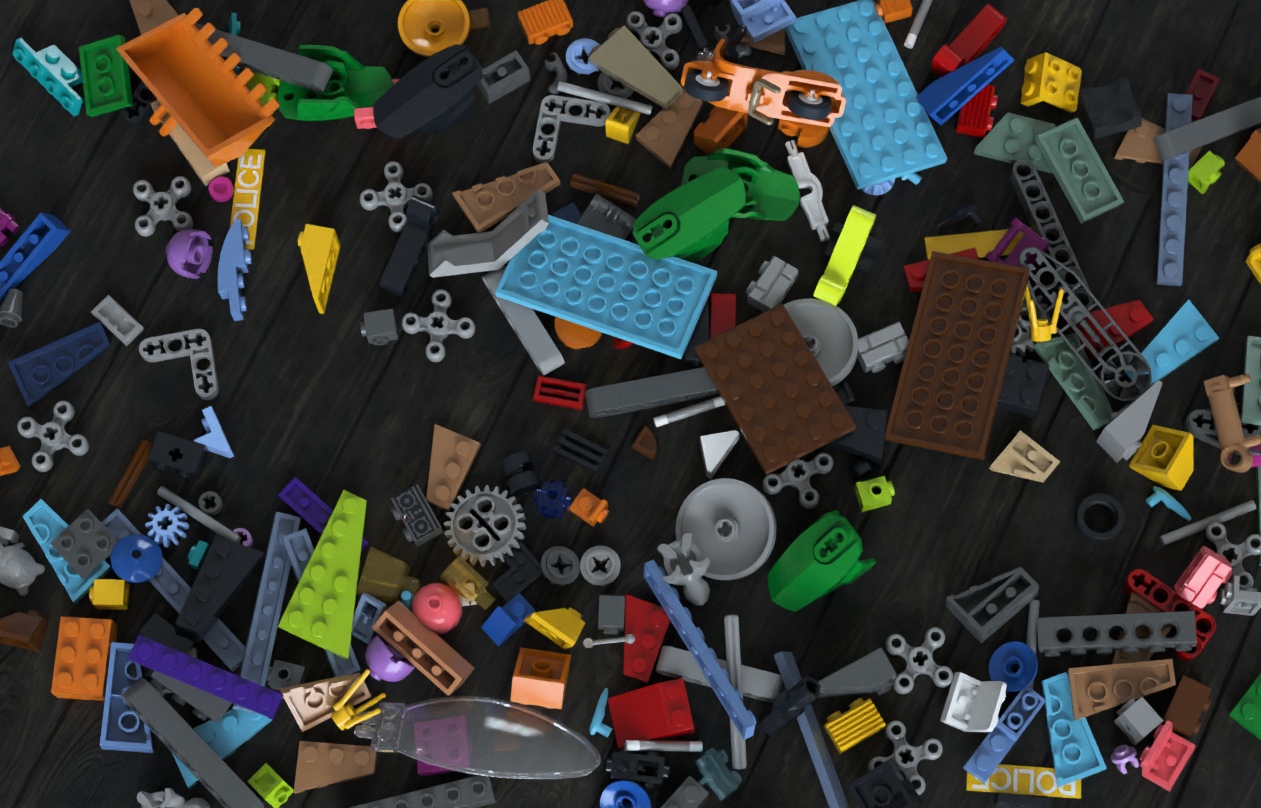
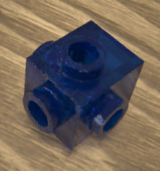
(555, 507)

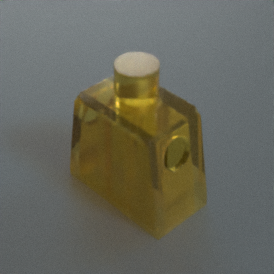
(461, 573)
(386, 577)

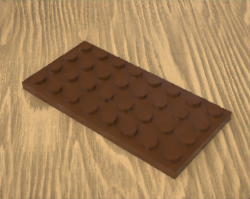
(957, 355)

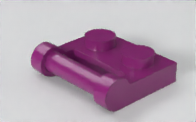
(1030, 239)

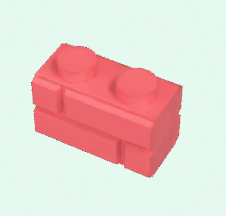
(1203, 577)

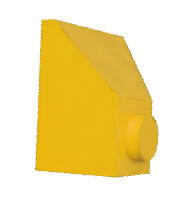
(1165, 457)
(558, 625)

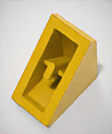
(621, 124)

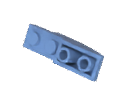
(232, 263)
(1004, 734)

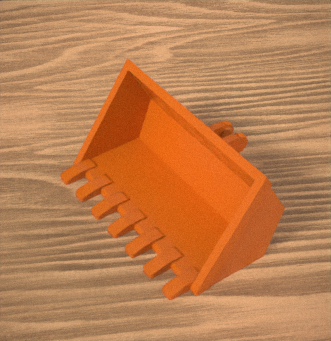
(199, 87)

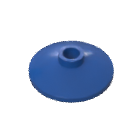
(136, 569)
(1007, 658)
(614, 795)

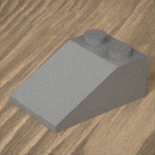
(1123, 434)

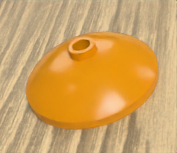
(421, 16)

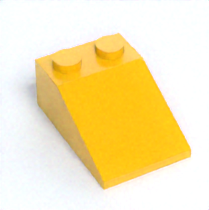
(320, 254)

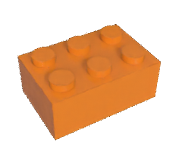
(83, 658)

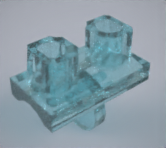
(716, 773)

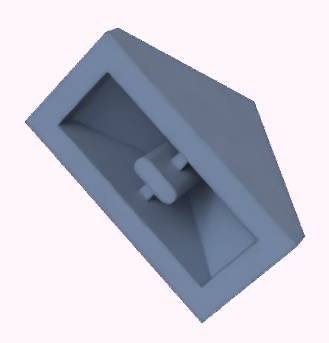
(365, 617)

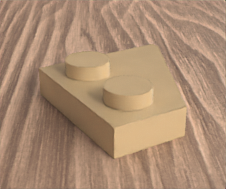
(1025, 459)

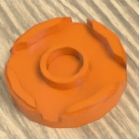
(575, 335)

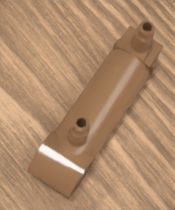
(1228, 423)

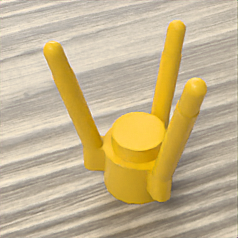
(1040, 328)
(347, 716)

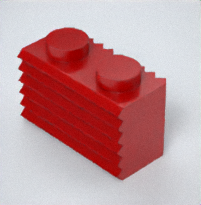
(974, 115)

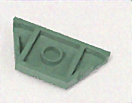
(1014, 140)

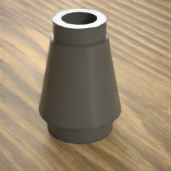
(11, 308)

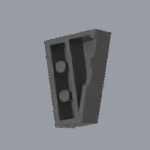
(992, 604)
(204, 704)

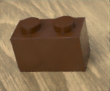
(1186, 706)

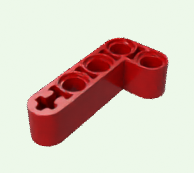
(969, 42)
(1171, 601)

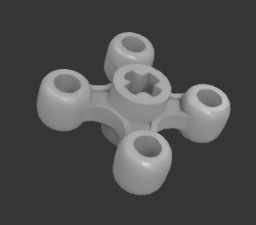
(661, 33)
(395, 189)
(156, 202)
(438, 316)
(61, 439)
(801, 483)
(1239, 551)
(925, 652)
(915, 754)

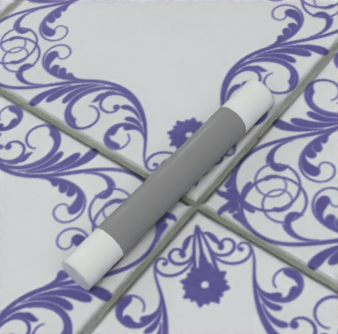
(917, 23)
(688, 411)
(645, 745)

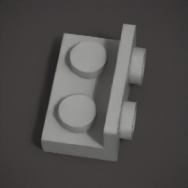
(1239, 601)

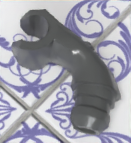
(743, 50)
(558, 67)

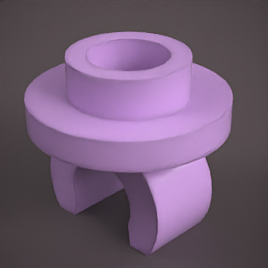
(1122, 755)

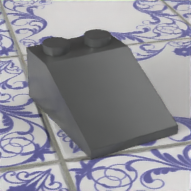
(861, 678)

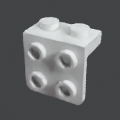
(973, 703)

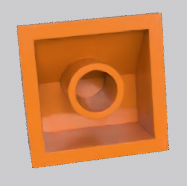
(719, 129)
(540, 678)

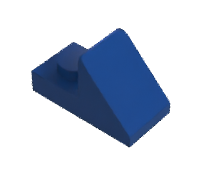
(507, 619)

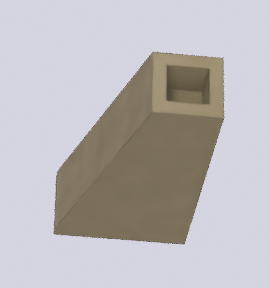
(635, 67)

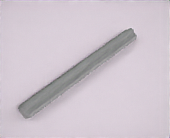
(734, 671)

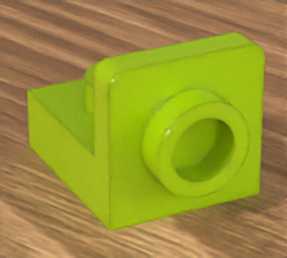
(270, 786)

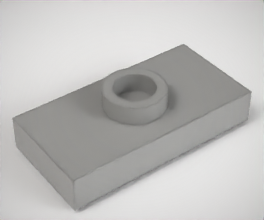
(117, 320)

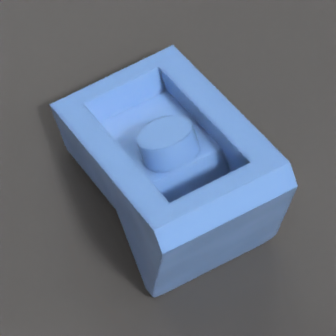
(216, 439)

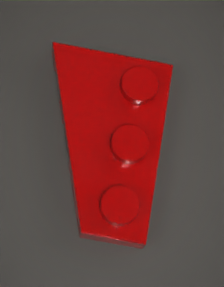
(649, 626)

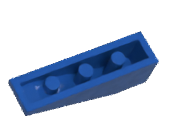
(955, 89)
(31, 250)

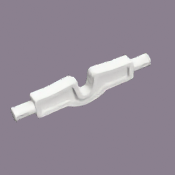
(812, 202)

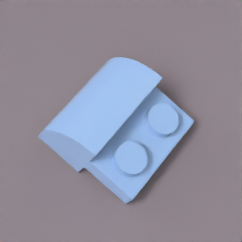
(762, 16)

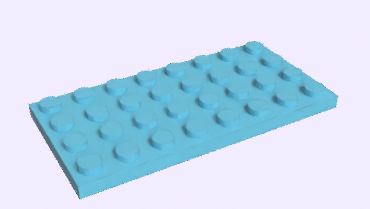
(883, 123)
(609, 286)

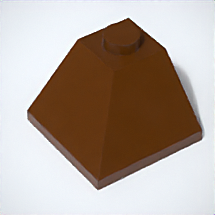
(24, 630)

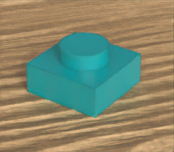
(198, 554)

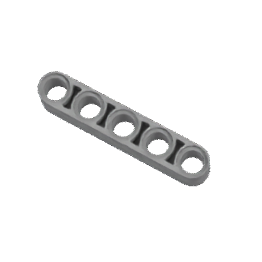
(527, 327)
(755, 682)

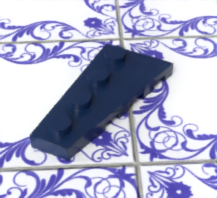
(53, 364)

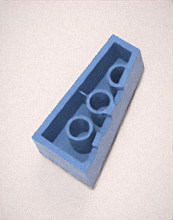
(120, 725)

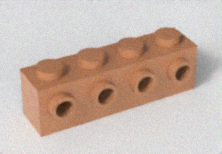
(423, 648)

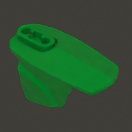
(348, 87)
(768, 191)
(698, 217)
(809, 572)

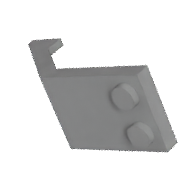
(490, 249)

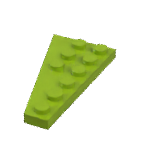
(326, 593)

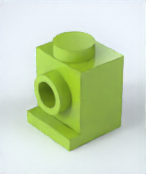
(1205, 171)
(867, 499)

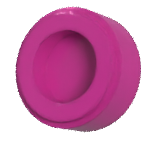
(221, 189)

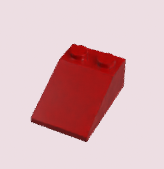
(652, 713)

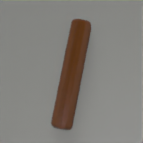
(605, 190)
(130, 474)

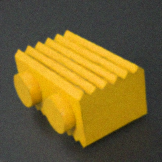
(854, 725)

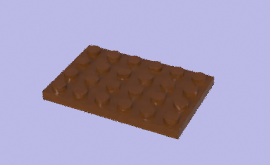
(774, 388)

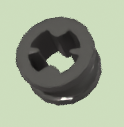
(209, 495)

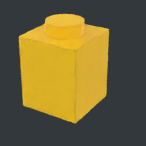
(109, 594)

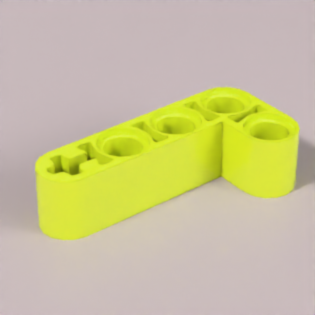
(845, 256)

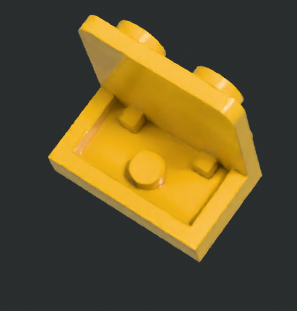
(1051, 81)

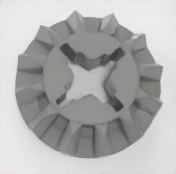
(601, 554)

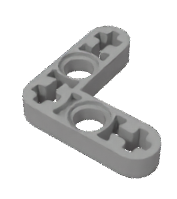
(554, 118)
(195, 352)

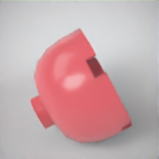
(437, 607)

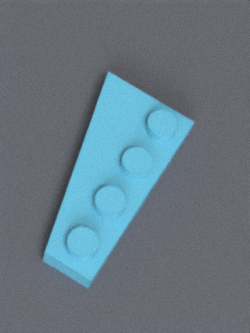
(1177, 343)
(46, 527)
(225, 736)
(1071, 741)

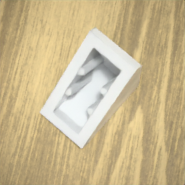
(716, 449)

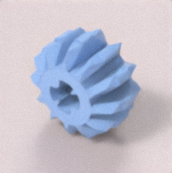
(173, 531)

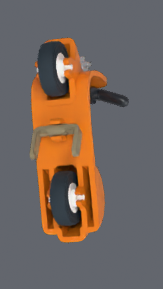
(762, 93)

